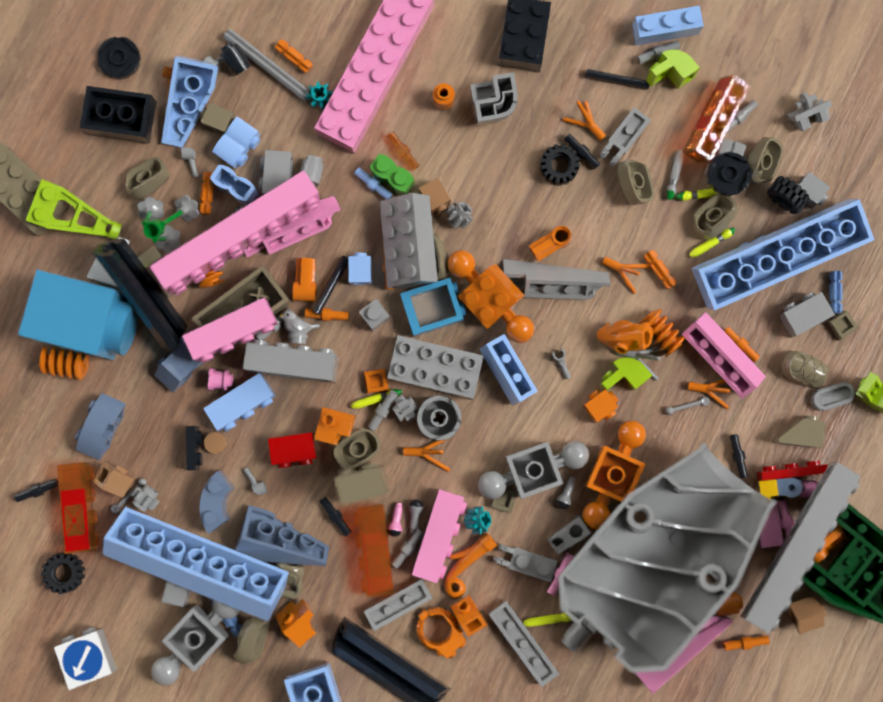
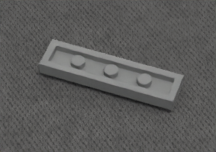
(523, 643)

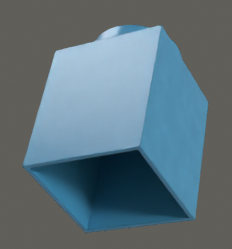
(79, 316)

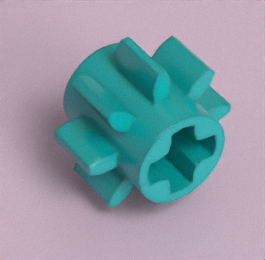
(319, 89)
(477, 520)

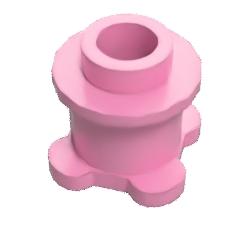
(220, 379)

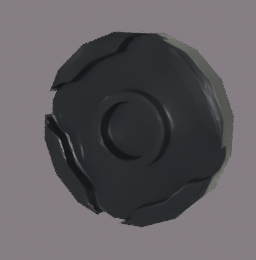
(119, 58)
(729, 174)

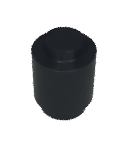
(234, 58)

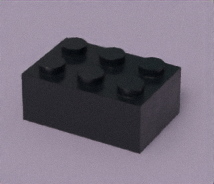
(524, 34)
(118, 114)

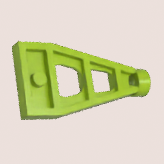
(44, 205)

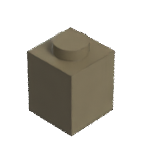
(216, 118)

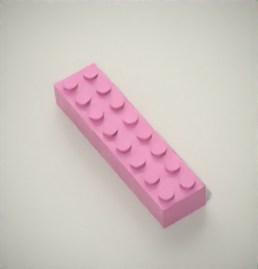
(372, 71)
(236, 234)

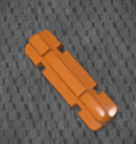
(293, 56)
(206, 194)
(660, 269)

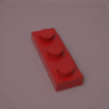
(791, 470)

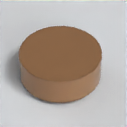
(215, 442)

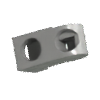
(569, 535)

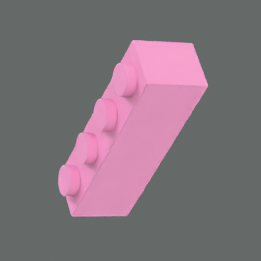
(230, 330)
(724, 355)
(438, 536)

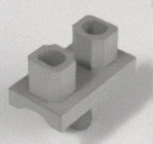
(818, 109)

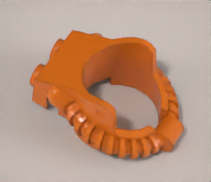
(447, 647)

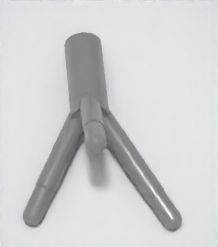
(644, 354)

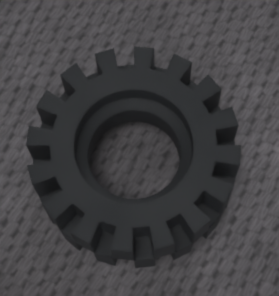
(556, 177)
(788, 195)
(50, 573)

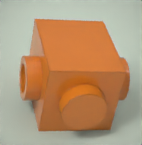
(601, 405)
(468, 615)

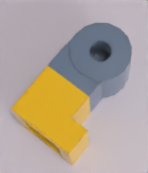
(790, 487)

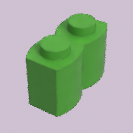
(386, 171)

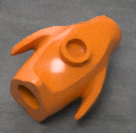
(626, 336)

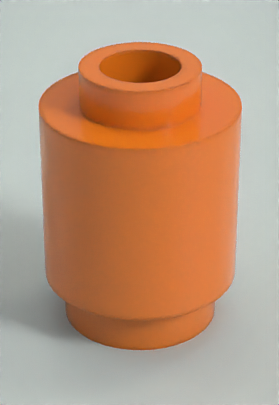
(440, 102)
(731, 605)

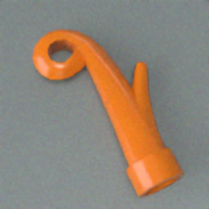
(466, 559)

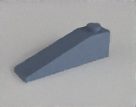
(274, 541)

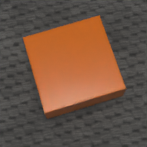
(376, 381)

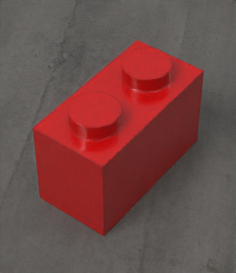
(292, 449)

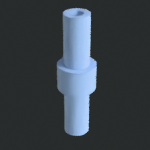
(373, 183)

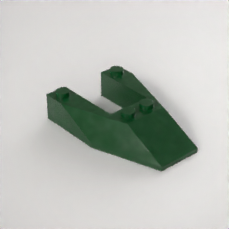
(856, 574)

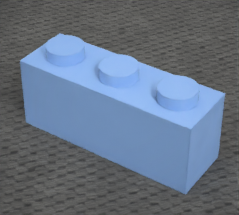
(667, 25)
(508, 370)
(240, 403)

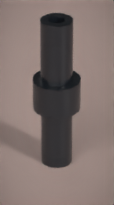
(582, 151)
(738, 455)
(36, 490)
(335, 516)

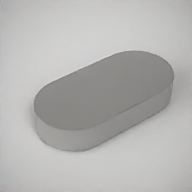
(832, 396)

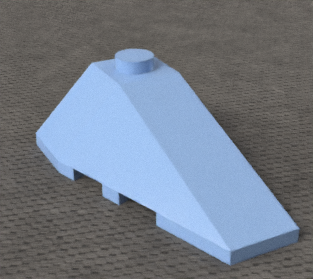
(188, 94)

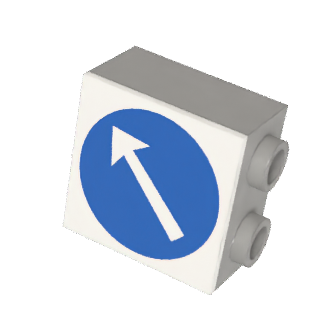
(85, 657)

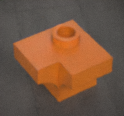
(333, 425)
(296, 623)

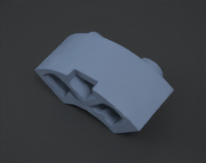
(176, 368)
(100, 426)
(214, 501)

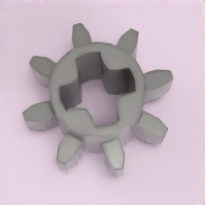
(459, 215)
(405, 409)
(145, 498)

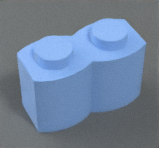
(237, 143)
(232, 184)

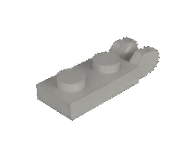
(626, 135)
(527, 562)

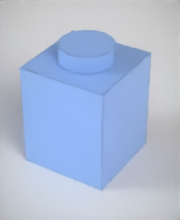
(360, 269)

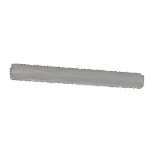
(268, 65)

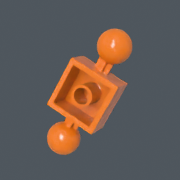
(491, 296)
(614, 473)

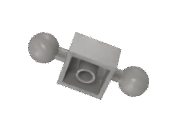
(533, 470)
(192, 641)

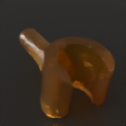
(167, 73)

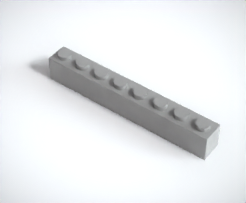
(800, 547)

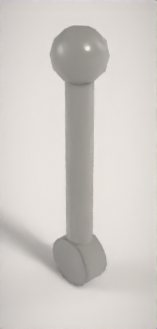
(704, 401)
(116, 508)

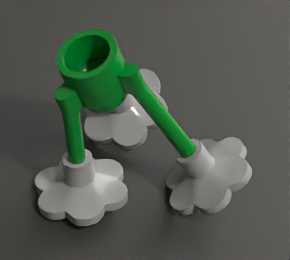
(155, 229)

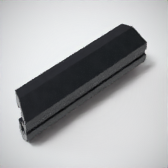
(141, 292)
(386, 665)

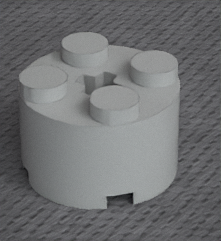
(444, 406)

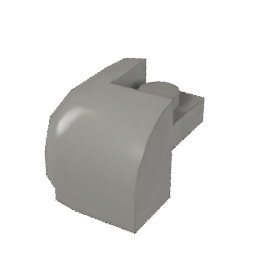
(494, 99)

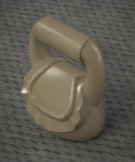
(295, 576)

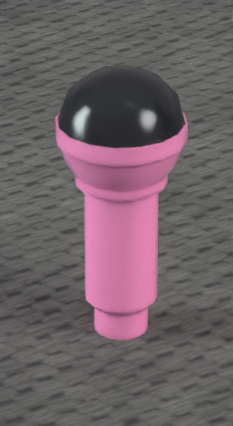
(394, 528)

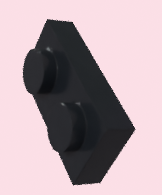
(193, 457)

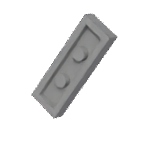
(398, 604)

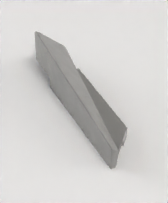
(554, 281)

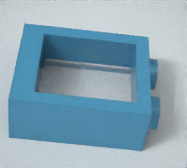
(434, 305)

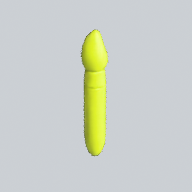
(549, 619)

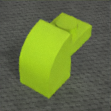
(676, 65)
(629, 369)
(871, 392)

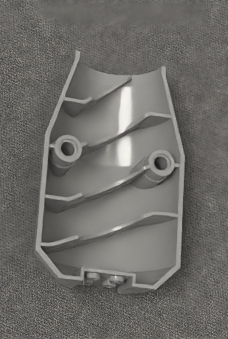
(646, 588)

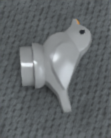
(296, 327)

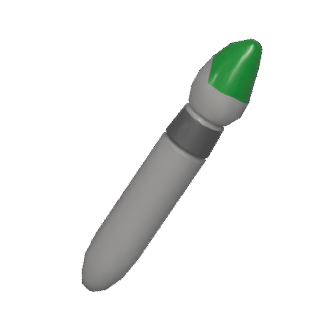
(671, 189)

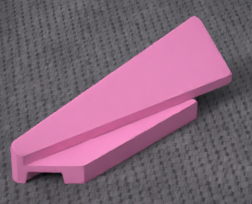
(304, 227)
(707, 634)

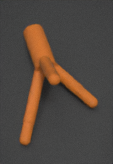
(593, 127)
(625, 267)
(709, 389)
(416, 451)

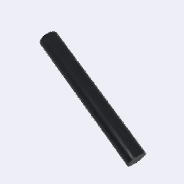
(619, 79)
(330, 285)

